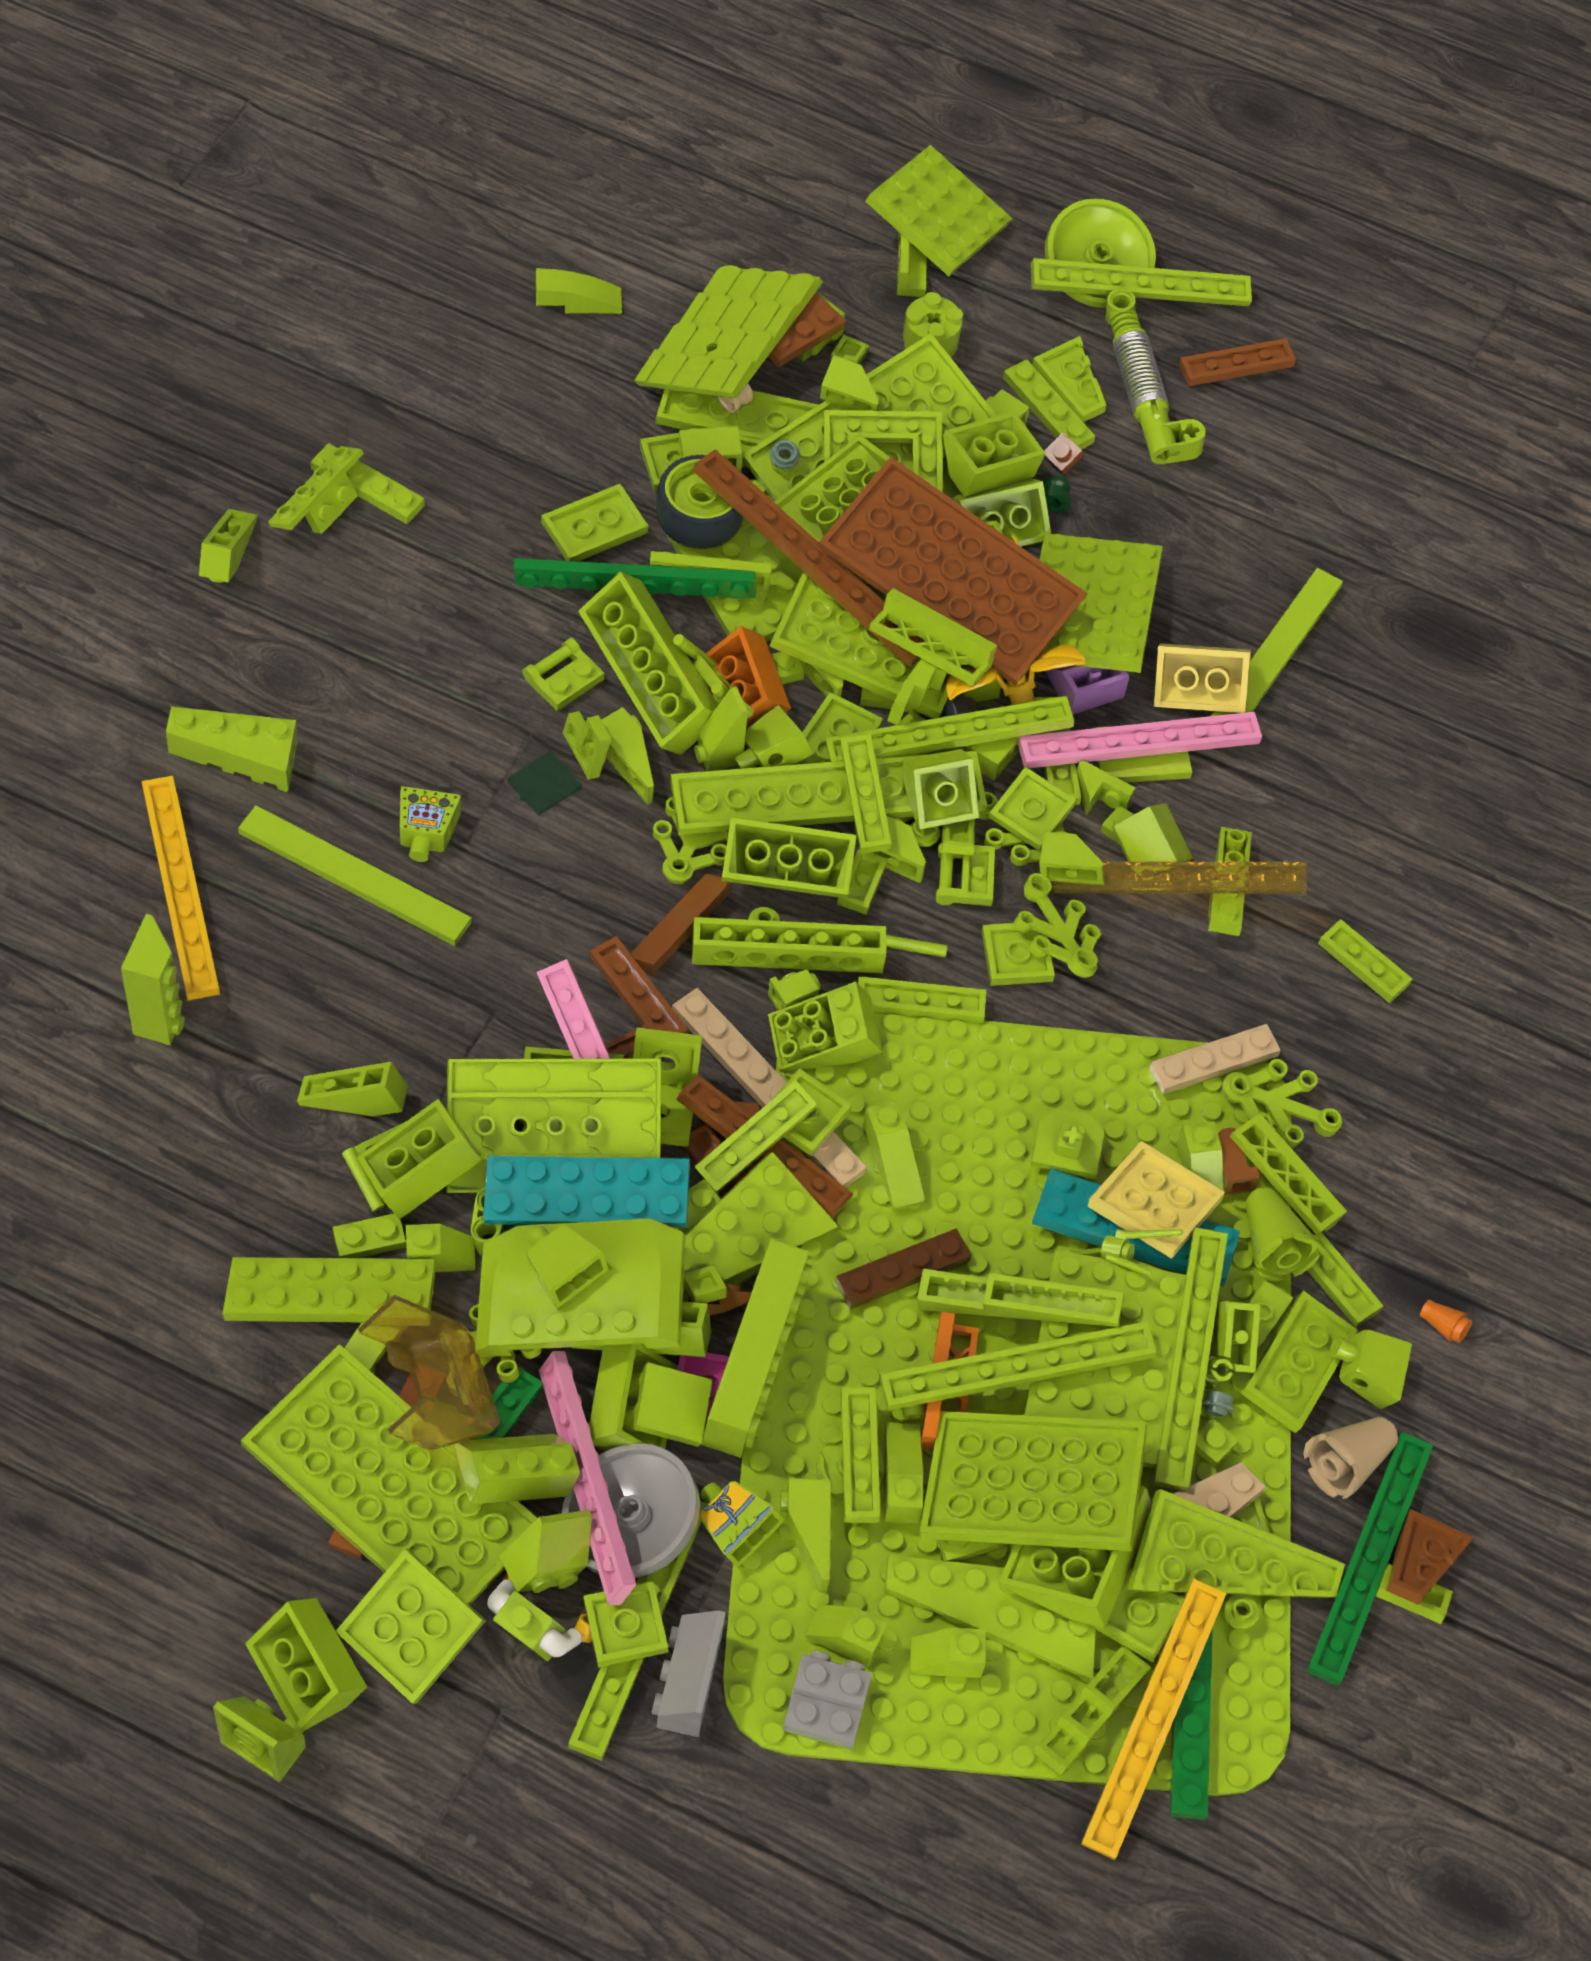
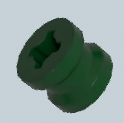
(1057, 493)

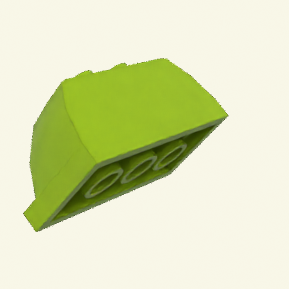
(789, 858)

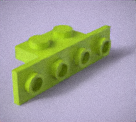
(323, 495)

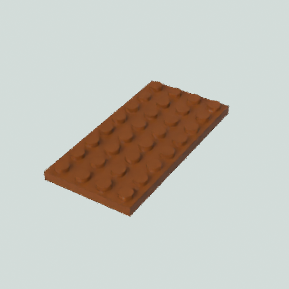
(952, 561)

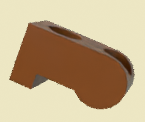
(1236, 1173)

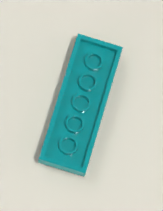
(585, 1190)
(1065, 1211)

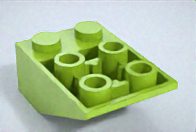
(826, 1030)

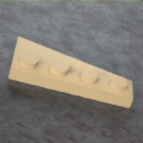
(1225, 1491)

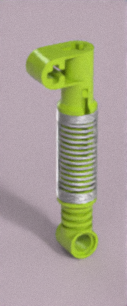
(1146, 388)

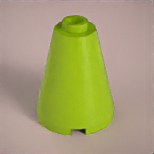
(1278, 1237)

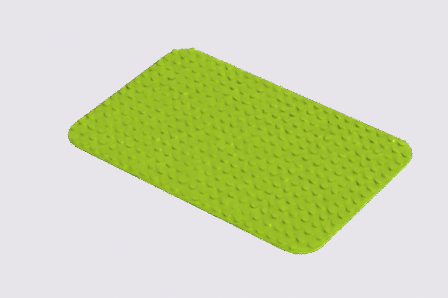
(973, 1127)

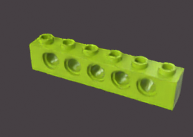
(788, 945)

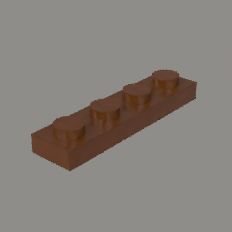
(902, 1268)

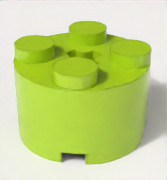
(934, 316)

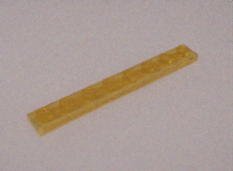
(1196, 878)

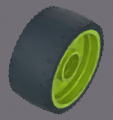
(692, 510)

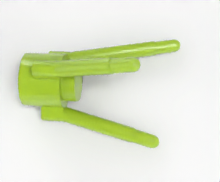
(1119, 1250)

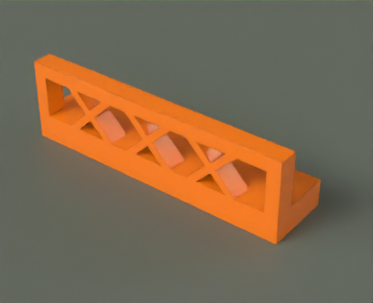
(941, 1353)

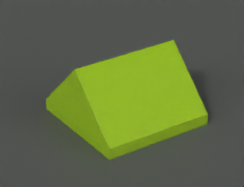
(1152, 837)

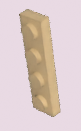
(1214, 1059)

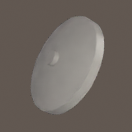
(653, 1504)

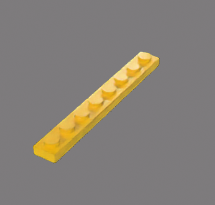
(180, 888)
(1153, 1719)

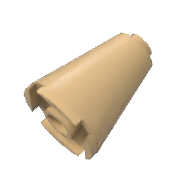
(1349, 1455)

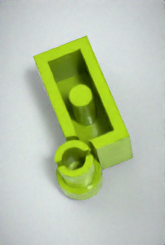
(1233, 1340)

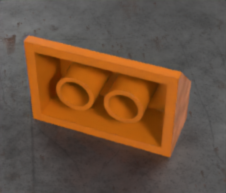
(748, 664)

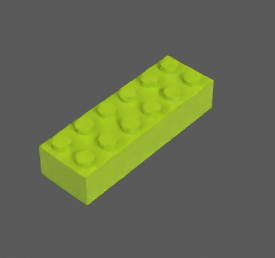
(648, 663)
(757, 1349)

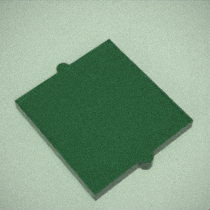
(544, 783)

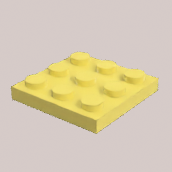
(1156, 1194)

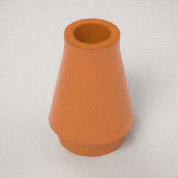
(1446, 1320)

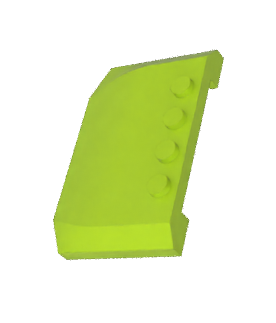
(626, 1305)

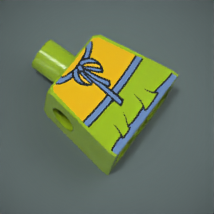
(738, 1520)

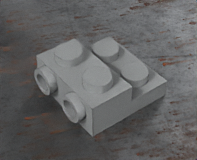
(827, 1700)

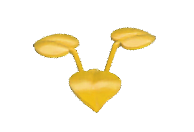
(1049, 659)

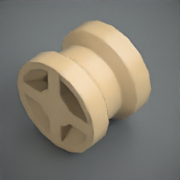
(733, 404)

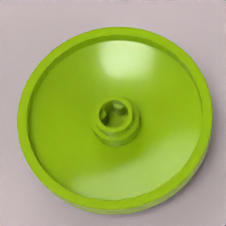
(1099, 234)

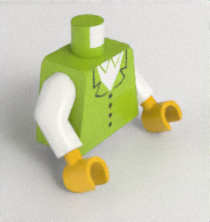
(533, 1625)

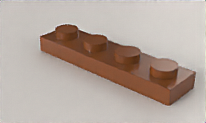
(1237, 362)
(635, 987)

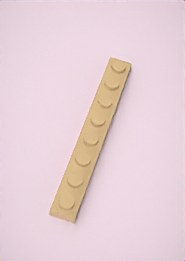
(758, 1076)

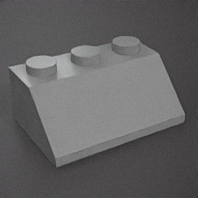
(689, 1672)

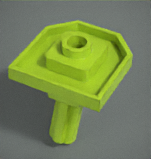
(1068, 1143)

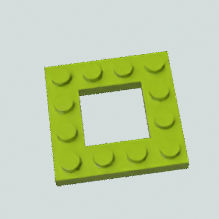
(914, 427)

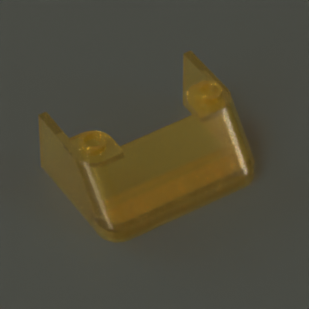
(445, 1370)

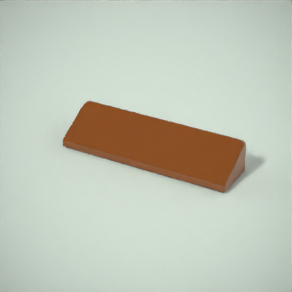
(679, 923)

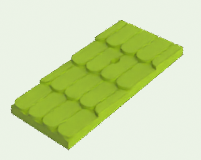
(728, 331)
(564, 1107)

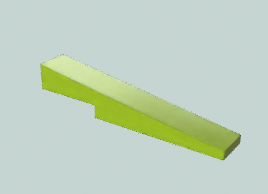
(1018, 1298)

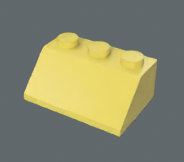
(1202, 678)

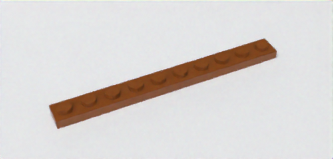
(797, 545)

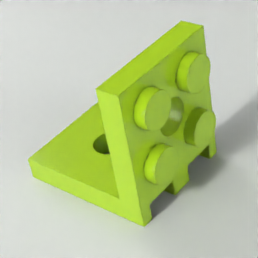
(675, 1076)

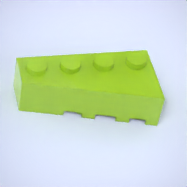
(236, 742)

